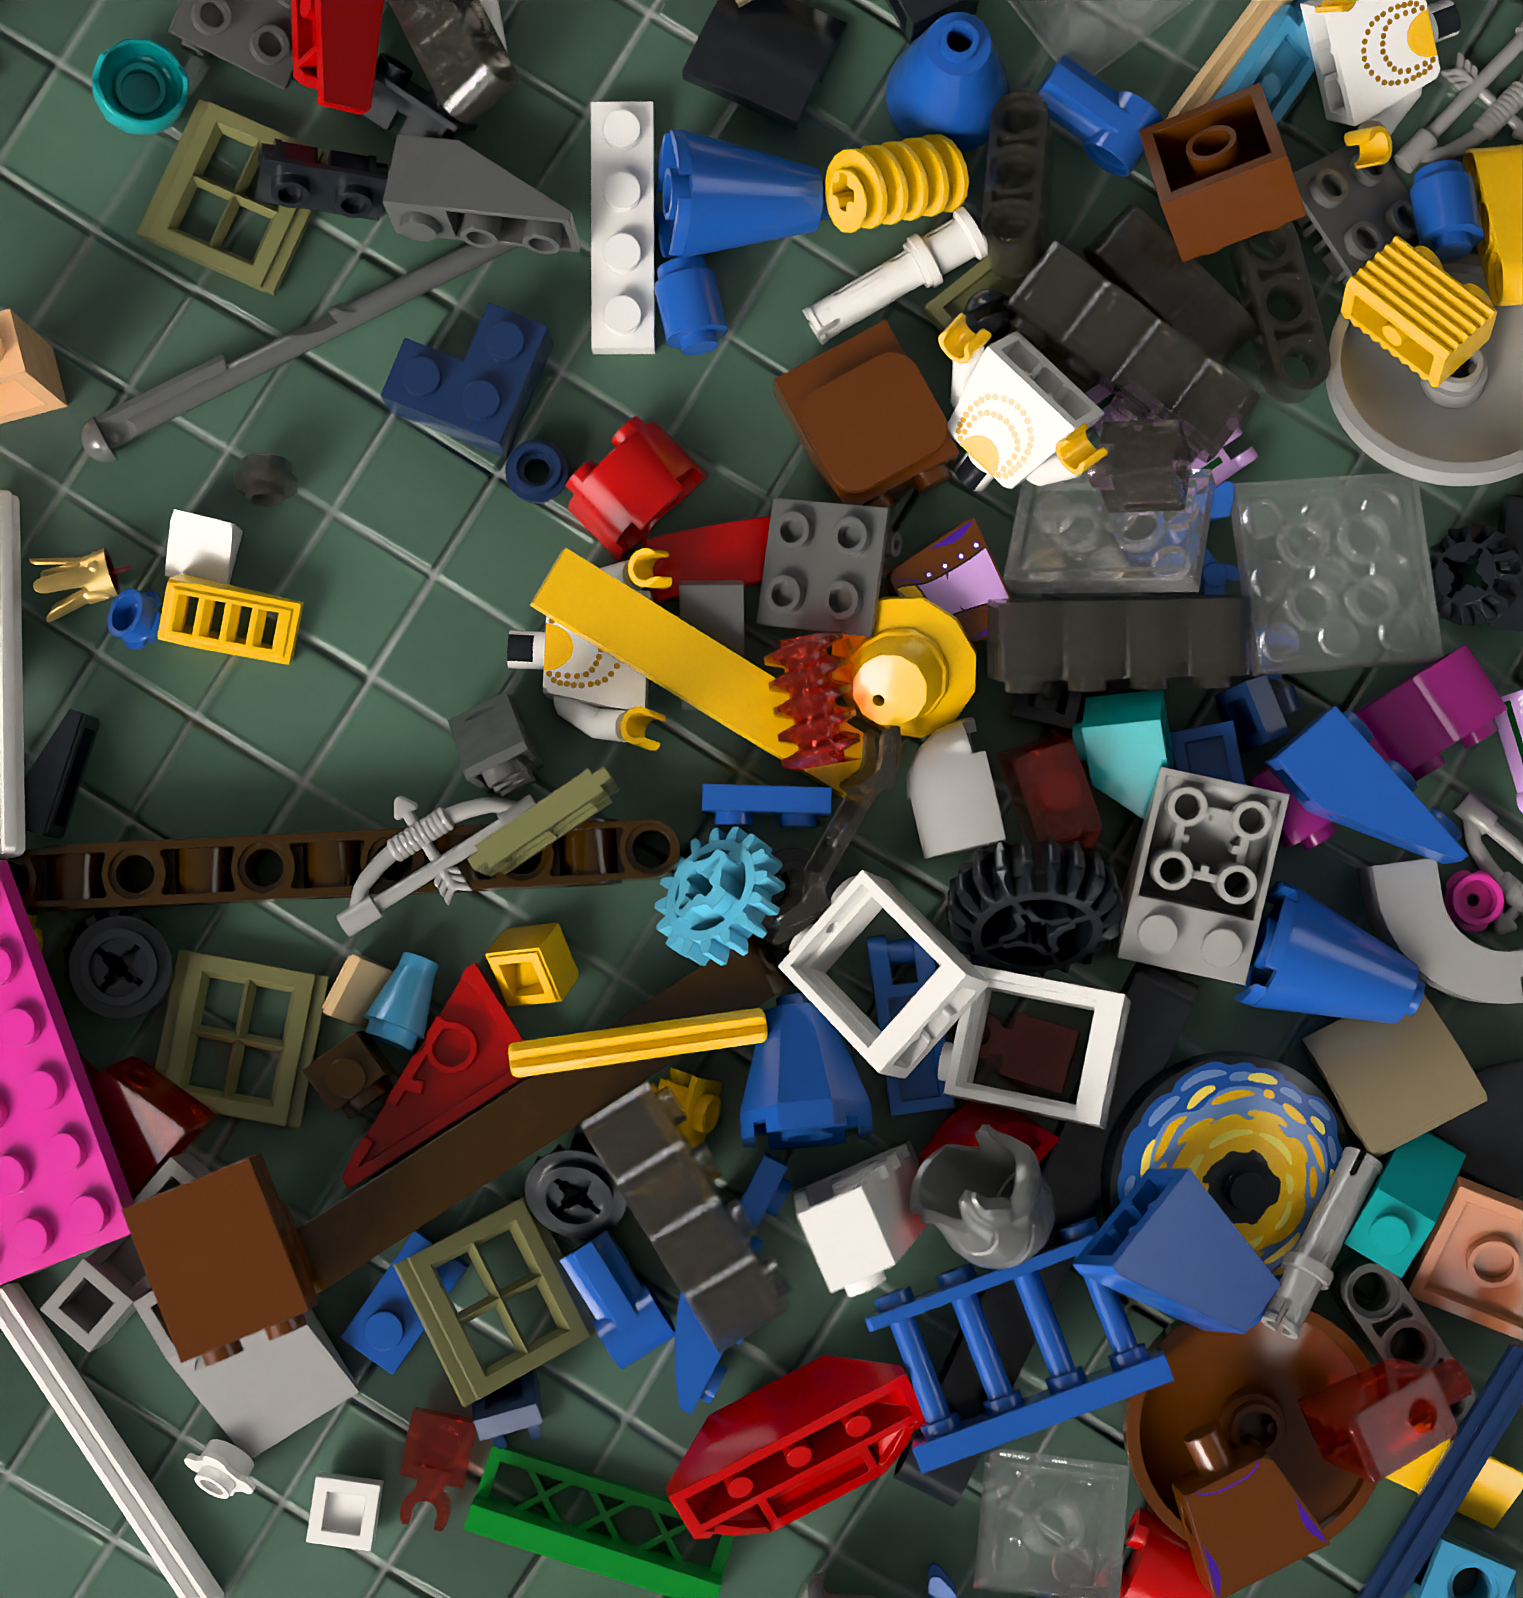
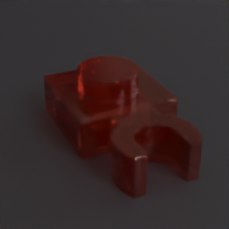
(1032, 1051)
(437, 1456)

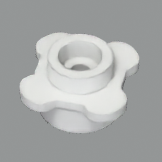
(222, 1469)

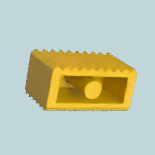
(1418, 310)

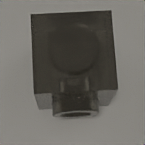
(1144, 466)

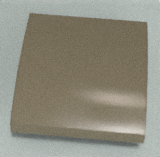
(1394, 1076)

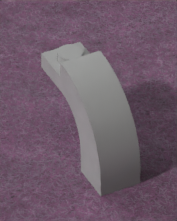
(1411, 917)

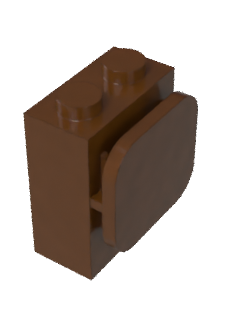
(868, 420)
(223, 1260)

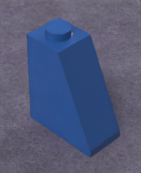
(1180, 1255)

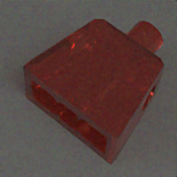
(1051, 791)
(145, 1117)
(1385, 1415)

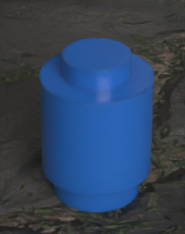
(1446, 210)
(690, 305)

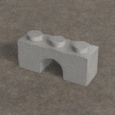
(103, 1286)

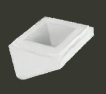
(202, 547)

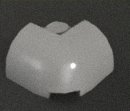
(953, 793)

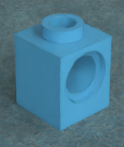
(1452, 1556)

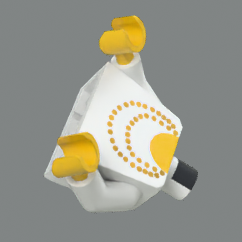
(1375, 62)
(1015, 412)
(584, 681)

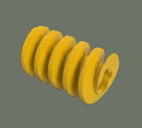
(895, 182)

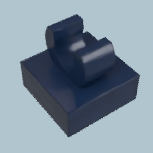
(1258, 711)
(510, 1410)

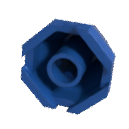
(802, 1082)

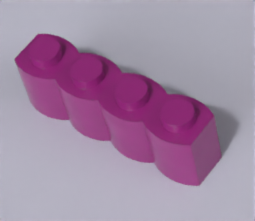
(1412, 726)

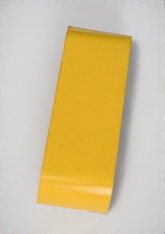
(1500, 200)

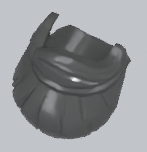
(986, 1199)

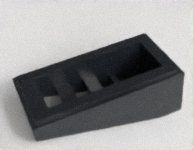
(57, 775)

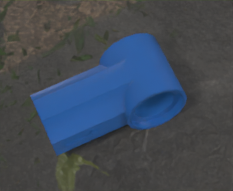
(1098, 115)
(625, 1312)

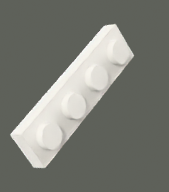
(622, 228)

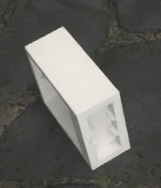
(923, 1018)
(1101, 1062)

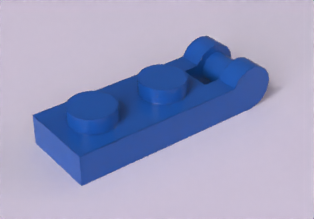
(921, 1088)

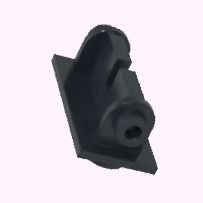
(397, 93)
(346, 186)

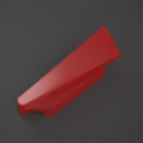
(337, 50)

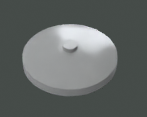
(1441, 435)

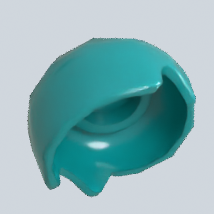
(140, 86)

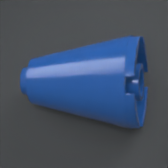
(948, 82)
(731, 196)
(1326, 964)

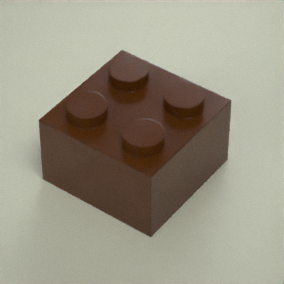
(1221, 173)

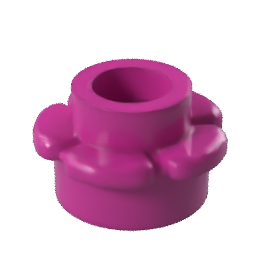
(1489, 896)

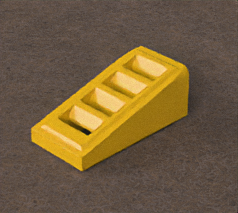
(176, 606)

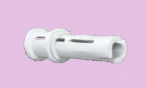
(921, 262)

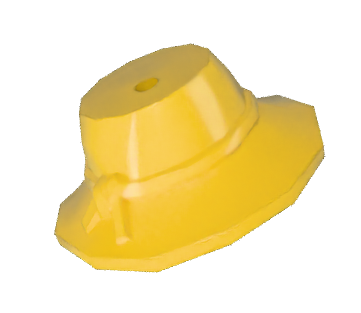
(912, 670)

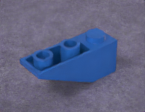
(1346, 781)

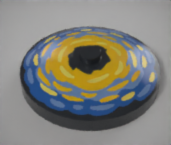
(1249, 1134)

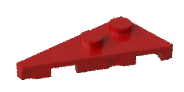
(447, 1078)

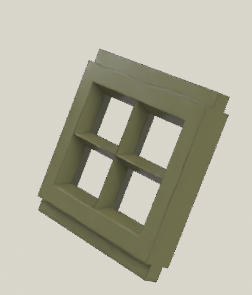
(186, 174)
(544, 823)
(296, 1048)
(446, 1325)

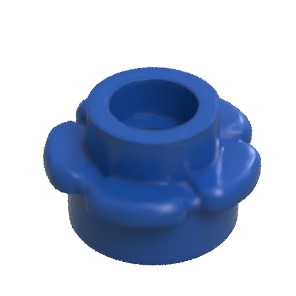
(135, 617)

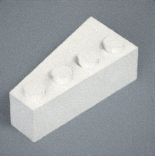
(861, 1219)

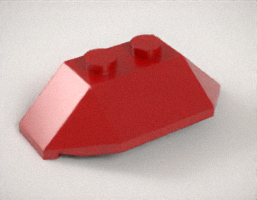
(794, 1446)

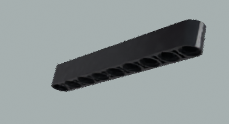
(1074, 1173)

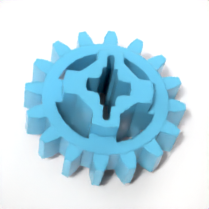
(719, 896)

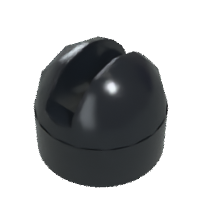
(996, 323)

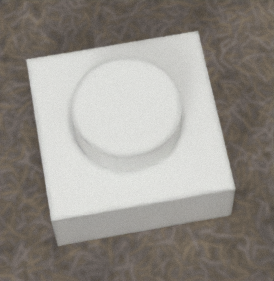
(345, 1511)

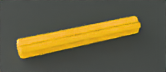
(637, 1042)

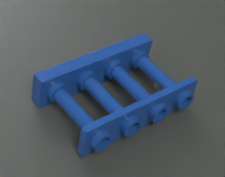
(1007, 1412)

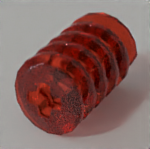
(812, 701)

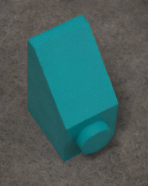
(1125, 745)
(1405, 1201)

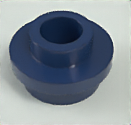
(528, 454)

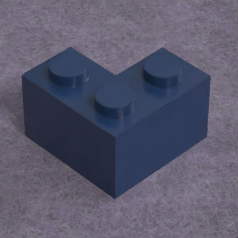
(476, 397)

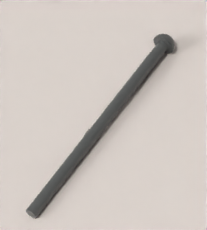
(216, 378)

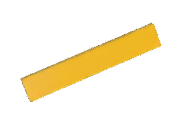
(676, 657)

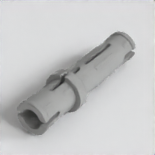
(1310, 1264)

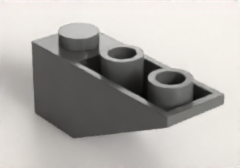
(460, 195)
(495, 747)

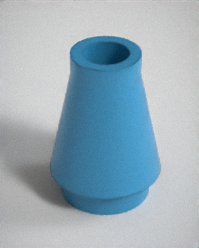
(403, 1004)

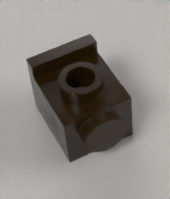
(352, 1075)

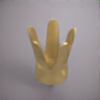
(92, 572)

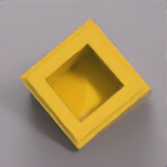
(532, 964)

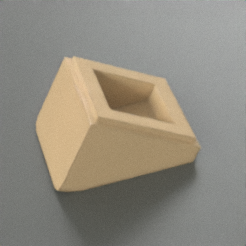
(356, 989)

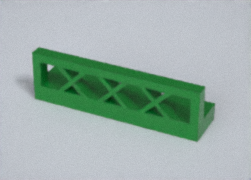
(587, 1547)

